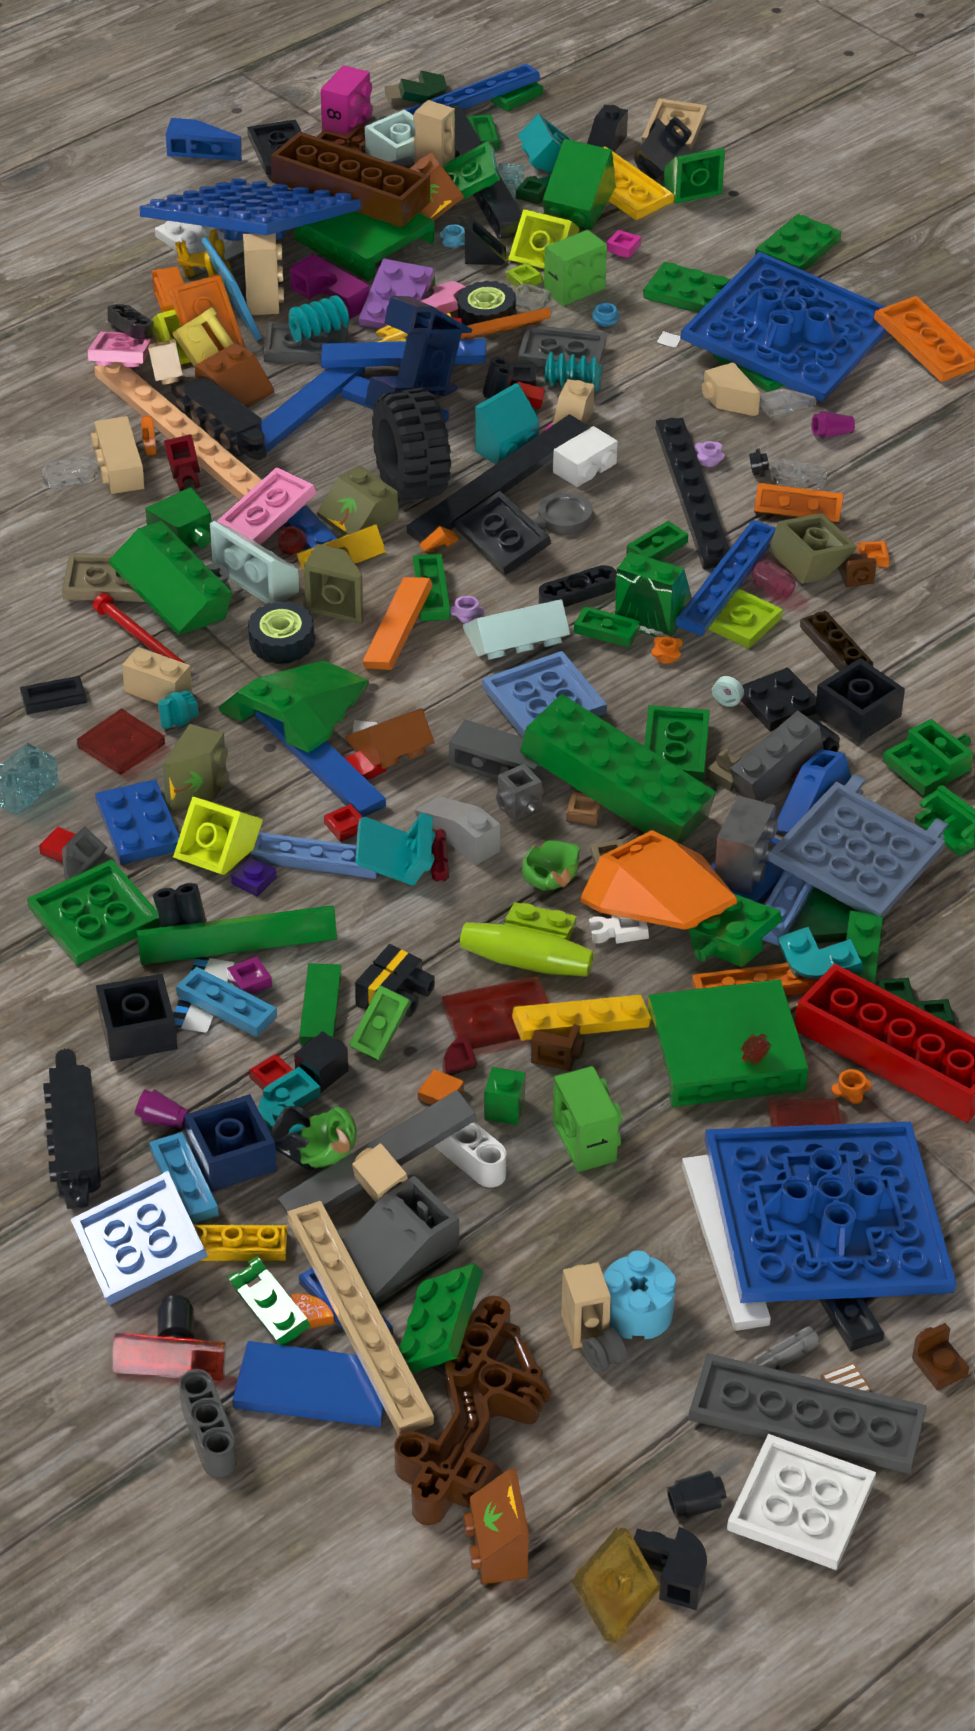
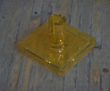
(616, 1584)

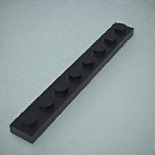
(692, 491)

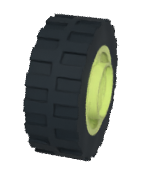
(485, 302)
(281, 632)

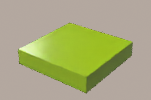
(746, 619)

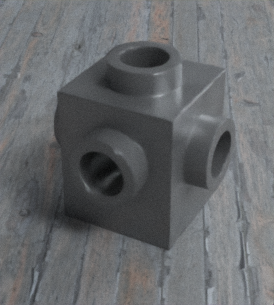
(519, 792)

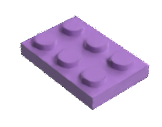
(394, 279)

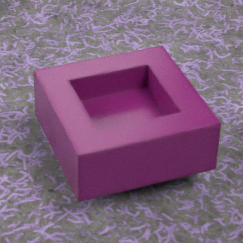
(250, 976)

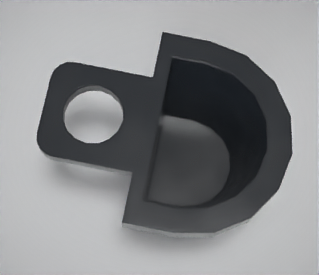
(662, 146)

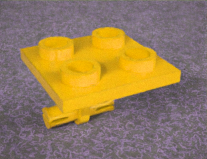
(200, 259)

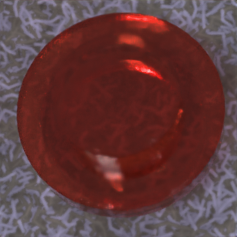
(291, 540)
(755, 1049)

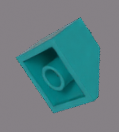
(542, 143)
(504, 424)

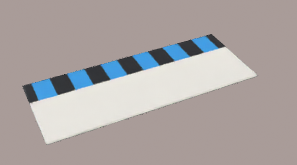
(190, 1016)

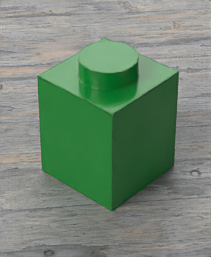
(504, 1095)

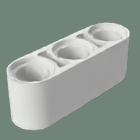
(476, 1155)

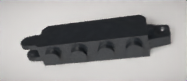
(221, 416)
(74, 1130)

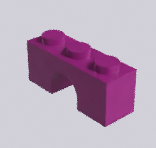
(316, 277)

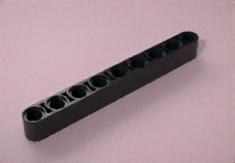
(496, 199)

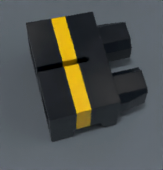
(397, 972)

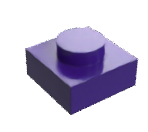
(253, 876)

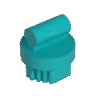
(177, 709)

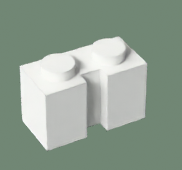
(584, 456)

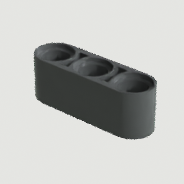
(207, 1423)

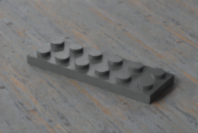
(808, 1412)

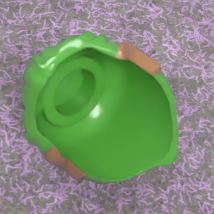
(551, 865)
(329, 1137)

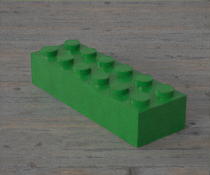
(616, 770)

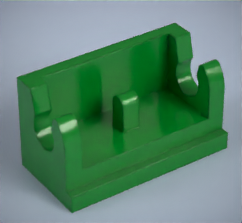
(953, 811)

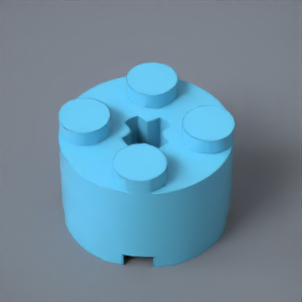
(640, 1295)

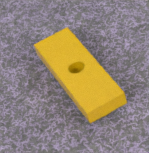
(358, 545)
(243, 1242)

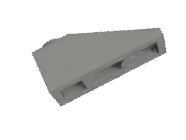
(466, 827)

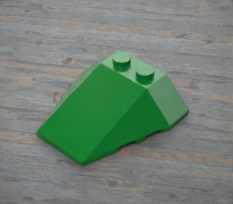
(303, 698)

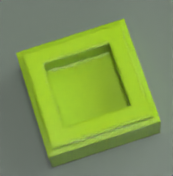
(524, 275)

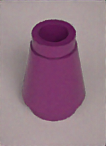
(831, 424)
(160, 1110)

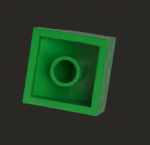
(695, 175)

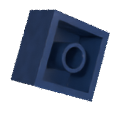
(230, 1142)

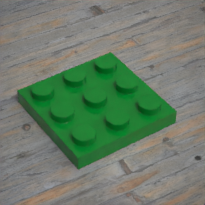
(93, 911)

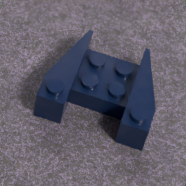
(428, 351)

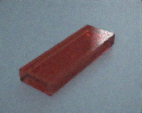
(167, 1356)

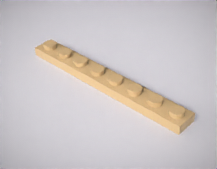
(360, 1319)

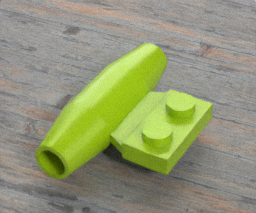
(530, 941)

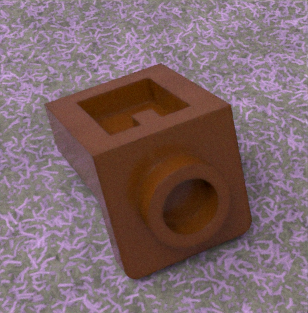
(858, 570)
(557, 1050)
(938, 1357)

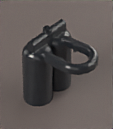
(498, 377)
(179, 905)

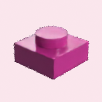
(623, 244)

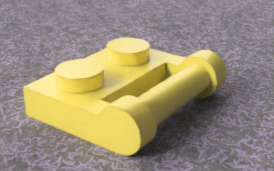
(195, 339)

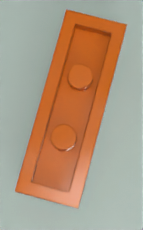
(797, 502)

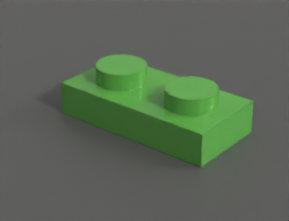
(379, 1023)

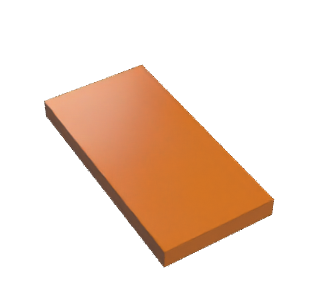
(927, 338)

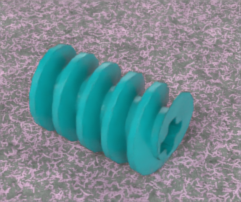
(317, 316)
(563, 370)

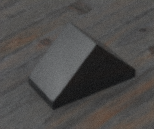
(482, 246)

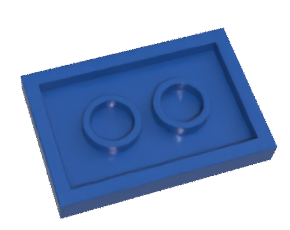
(137, 821)

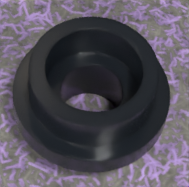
(759, 462)

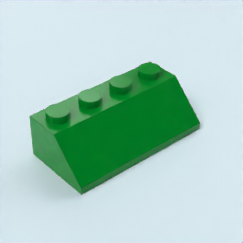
(171, 579)

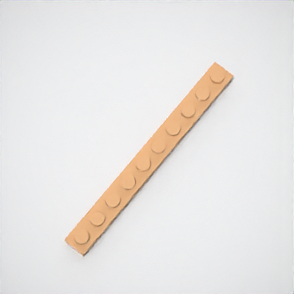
(174, 424)

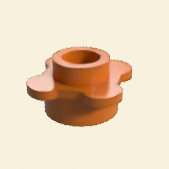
(666, 649)
(851, 1086)

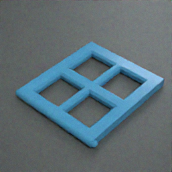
(233, 291)

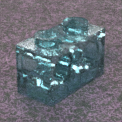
(26, 778)

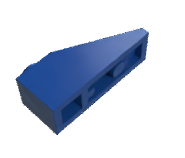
(201, 140)

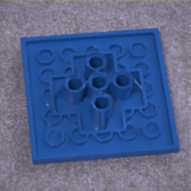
(250, 208)
(788, 326)
(828, 1212)

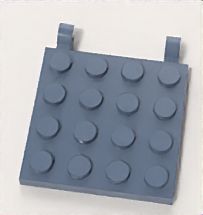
(858, 849)

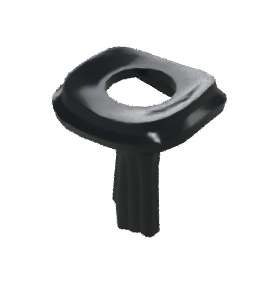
(288, 1143)

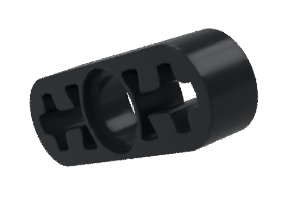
(130, 321)
(595, 581)

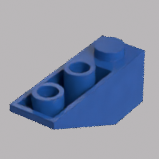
(811, 784)

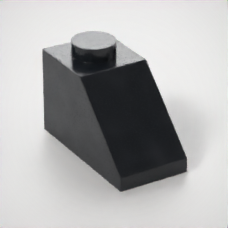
(609, 127)

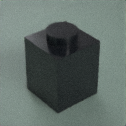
(323, 1060)

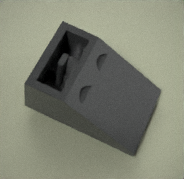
(401, 1236)

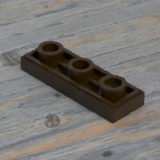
(832, 640)

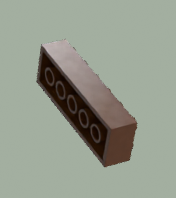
(384, 188)

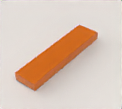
(507, 323)
(397, 623)
(790, 983)

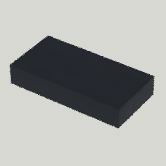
(53, 695)

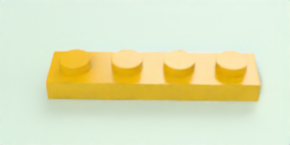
(591, 1015)

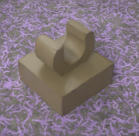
(720, 770)

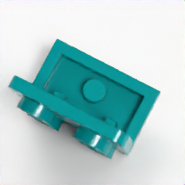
(394, 851)

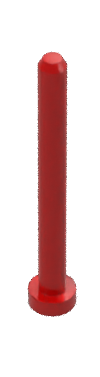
(104, 605)

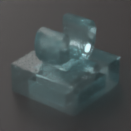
(512, 174)

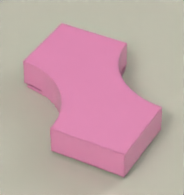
(445, 296)

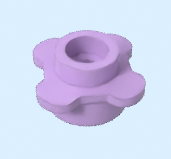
(709, 453)
(466, 609)

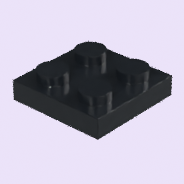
(778, 698)

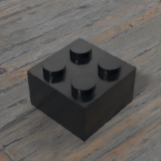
(859, 700)
(136, 1017)

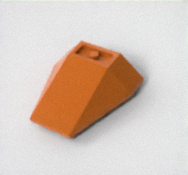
(657, 884)

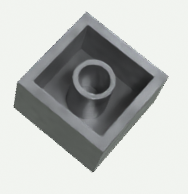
(745, 843)

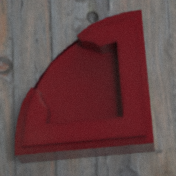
(459, 1056)

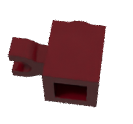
(183, 460)

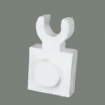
(619, 927)

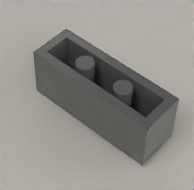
(488, 751)
(777, 758)

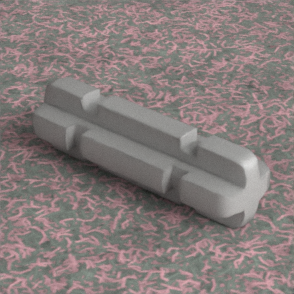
(788, 1349)

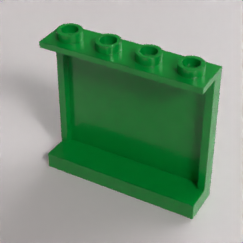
(361, 241)
(704, 1037)

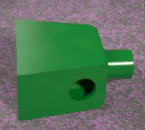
(185, 517)

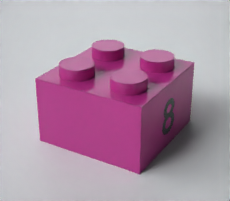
(346, 100)

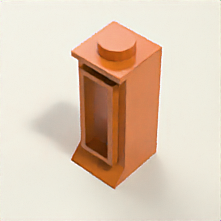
(162, 281)

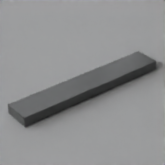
(402, 1142)

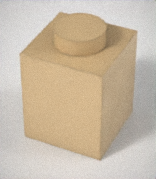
(378, 1171)

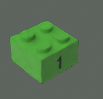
(575, 267)
(586, 1118)

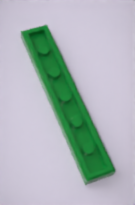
(237, 935)

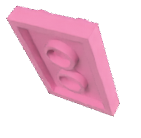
(119, 347)
(268, 505)

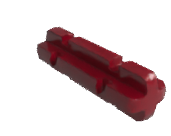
(440, 865)

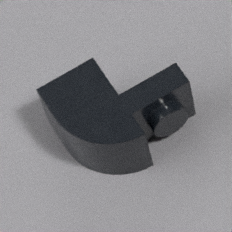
(681, 1563)

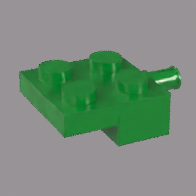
(930, 757)
(735, 933)

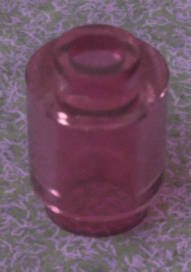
(773, 579)

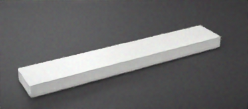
(704, 1197)

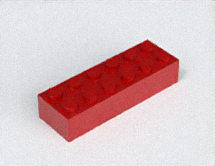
(891, 1039)

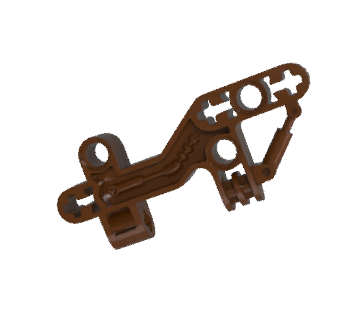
(475, 1395)

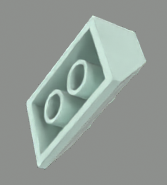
(252, 565)
(518, 629)

